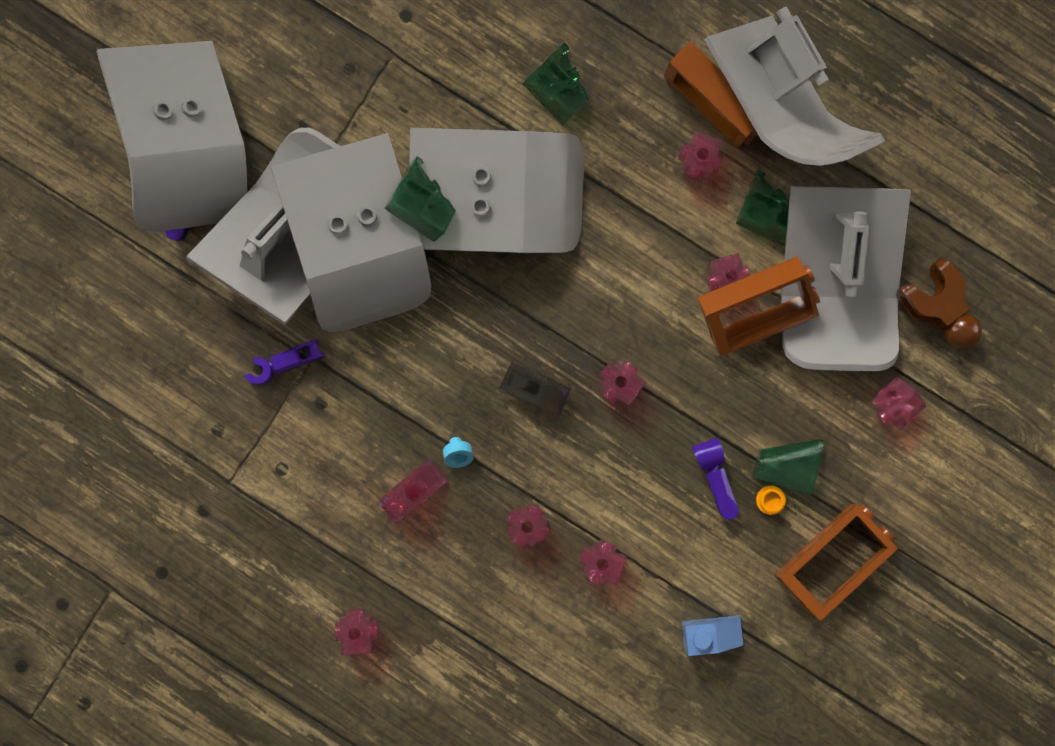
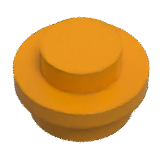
(770, 500)

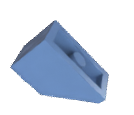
(712, 635)

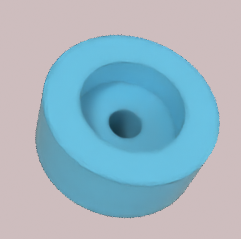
(457, 453)

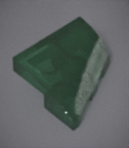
(558, 86)
(421, 203)
(765, 210)
(790, 465)

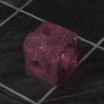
(705, 147)
(724, 267)
(631, 387)
(898, 404)
(518, 517)
(610, 570)
(352, 642)

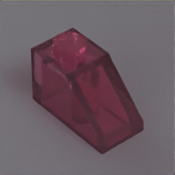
(412, 491)

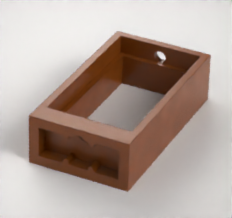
(710, 93)
(766, 322)
(787, 572)

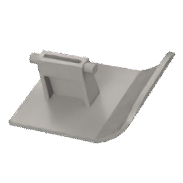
(771, 78)
(176, 133)
(506, 188)
(253, 242)
(351, 249)
(856, 257)

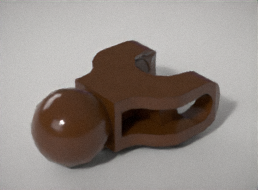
(945, 308)

